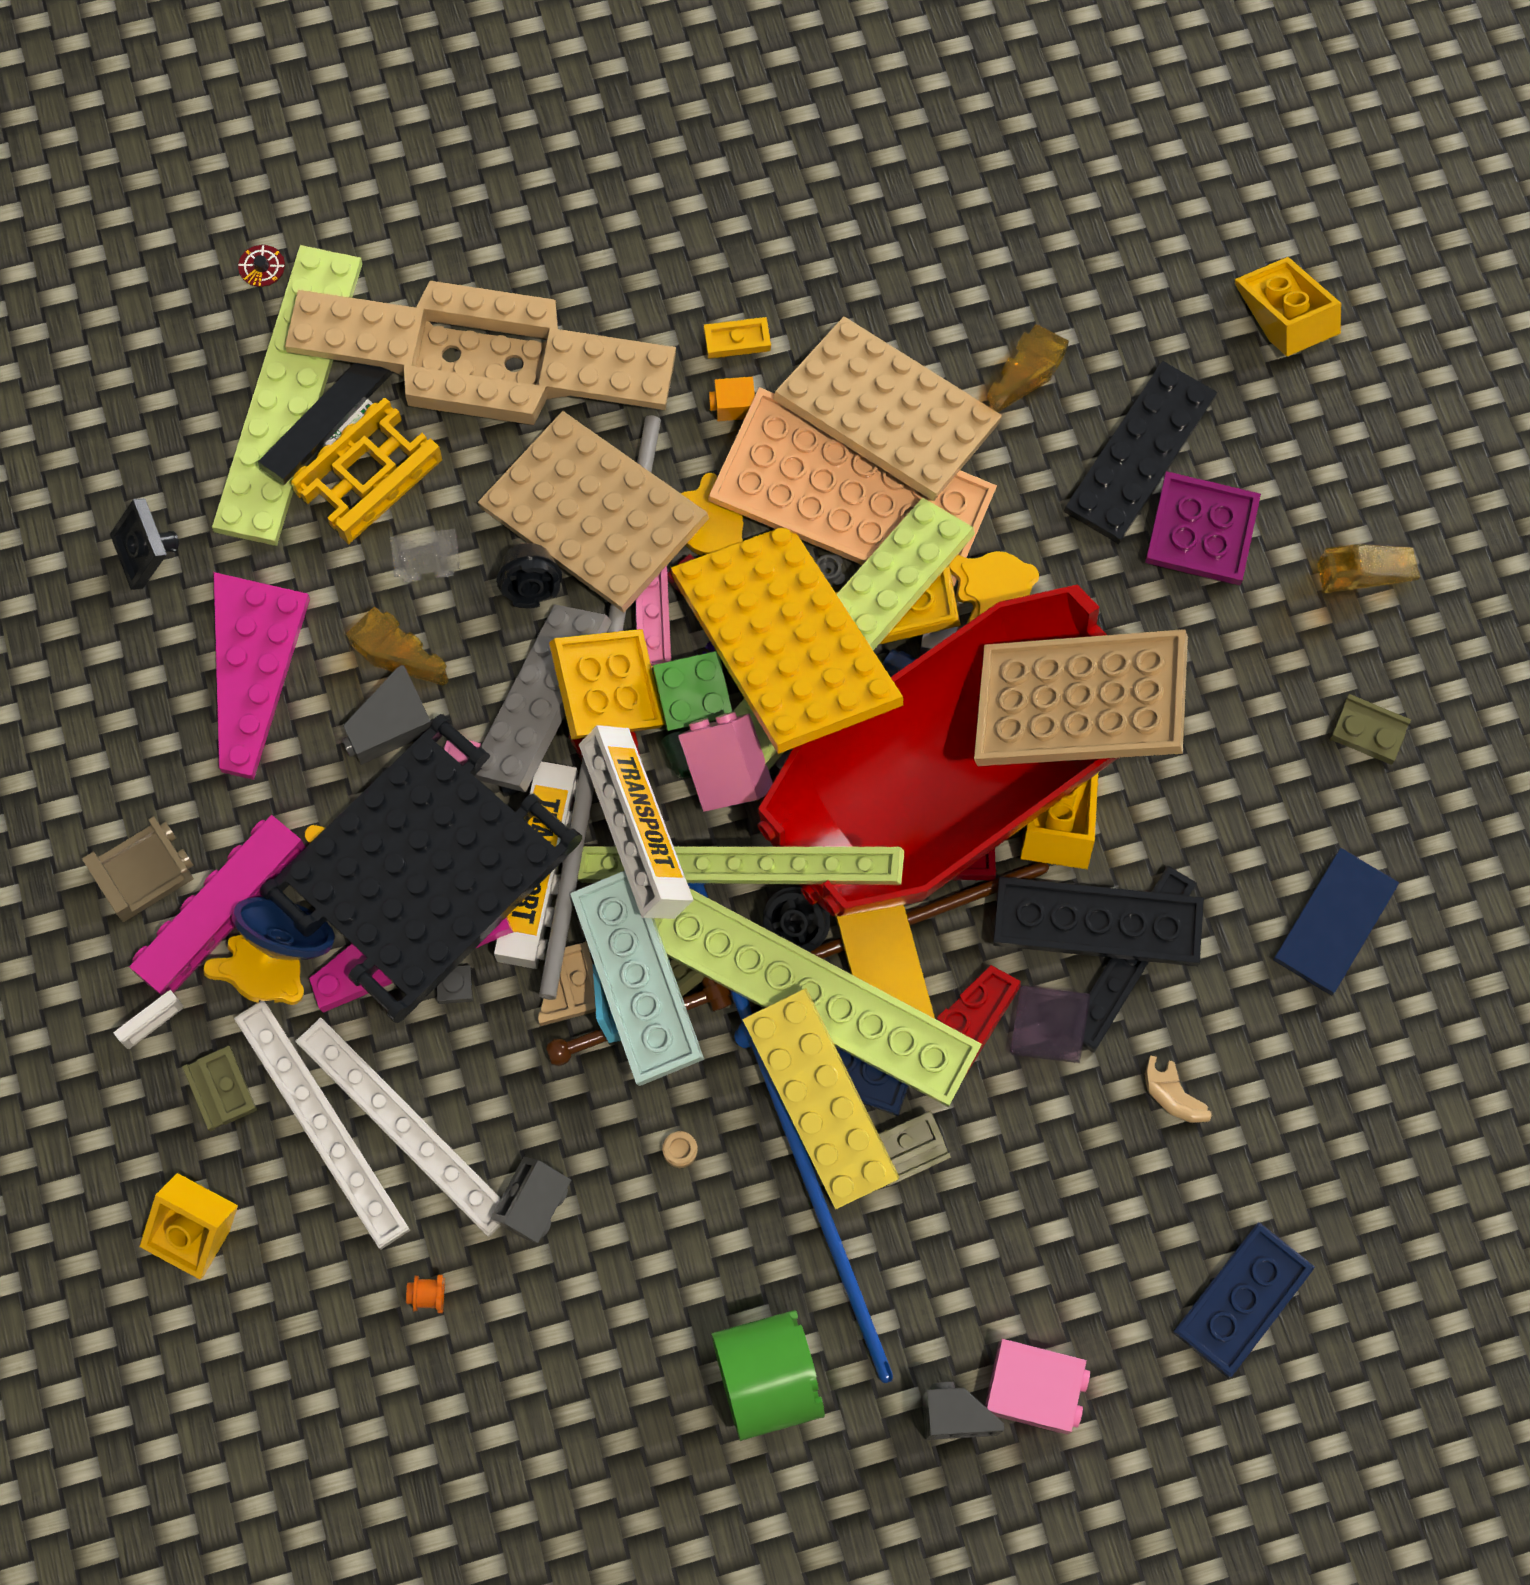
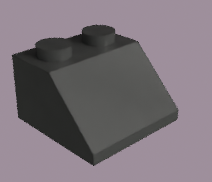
(956, 1414)

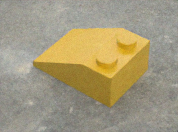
(1290, 306)
(1064, 831)

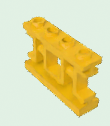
(384, 487)

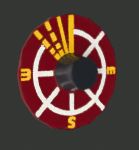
(261, 265)

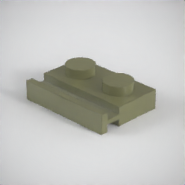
(1370, 729)
(219, 1088)
(914, 1145)

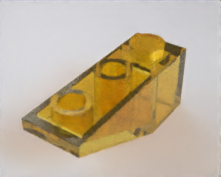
(1032, 367)
(1366, 566)
(389, 647)

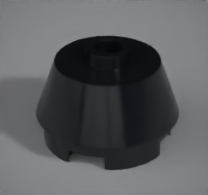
(528, 575)
(796, 919)

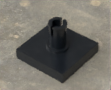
(140, 544)

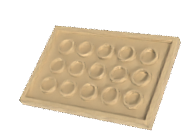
(888, 408)
(594, 510)
(1082, 698)

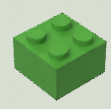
(691, 690)

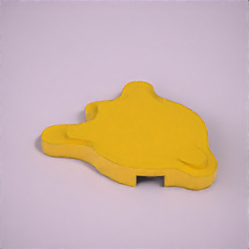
(722, 527)
(991, 579)
(257, 974)

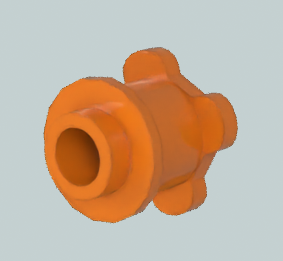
(426, 1293)

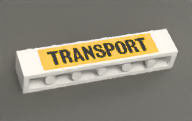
(635, 822)
(526, 945)

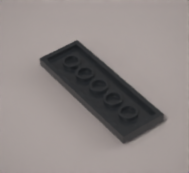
(1140, 452)
(1098, 921)

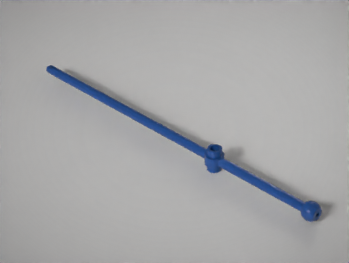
(815, 1194)

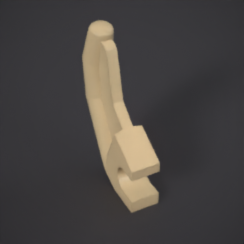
(1170, 1095)

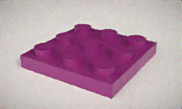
(1203, 528)

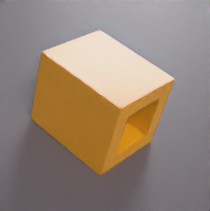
(732, 398)

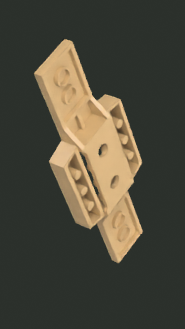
(478, 381)

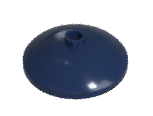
(276, 934)

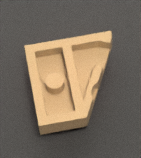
(575, 987)

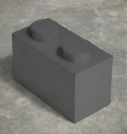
(531, 1199)

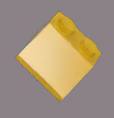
(187, 1225)

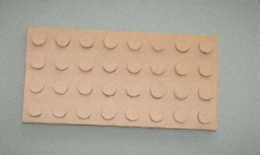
(823, 490)

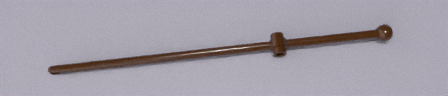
(718, 995)

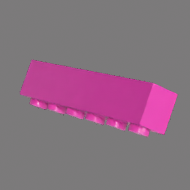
(208, 916)

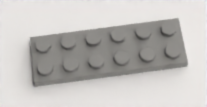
(533, 704)

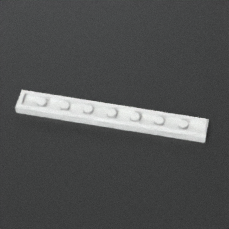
(401, 1124)
(322, 1125)

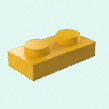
(737, 337)

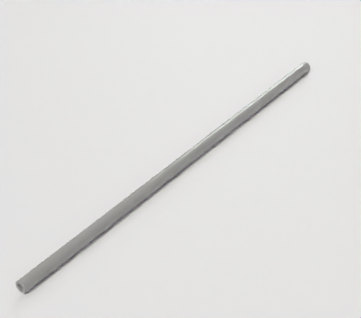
(584, 791)

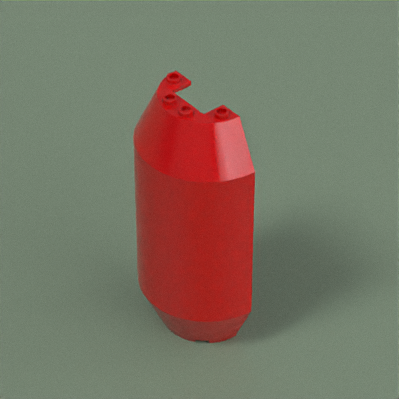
(913, 769)

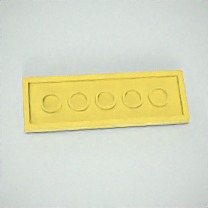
(821, 1098)

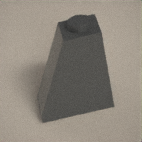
(387, 719)

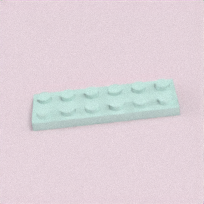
(636, 980)

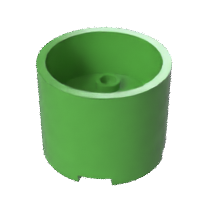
(768, 1375)

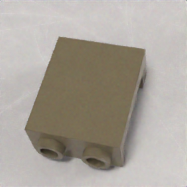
(140, 870)

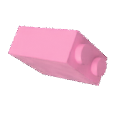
(725, 761)
(1037, 1387)

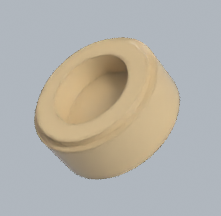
(680, 1149)

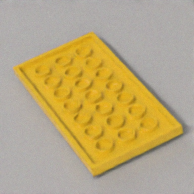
(786, 638)

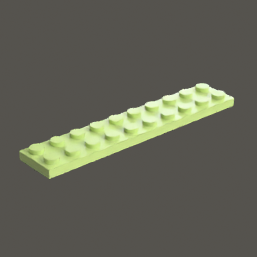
(287, 387)
(892, 581)
(853, 1011)

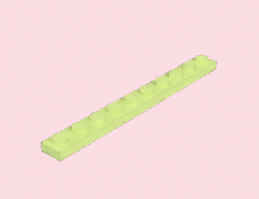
(765, 865)

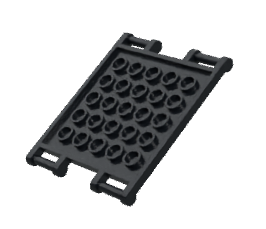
(421, 868)

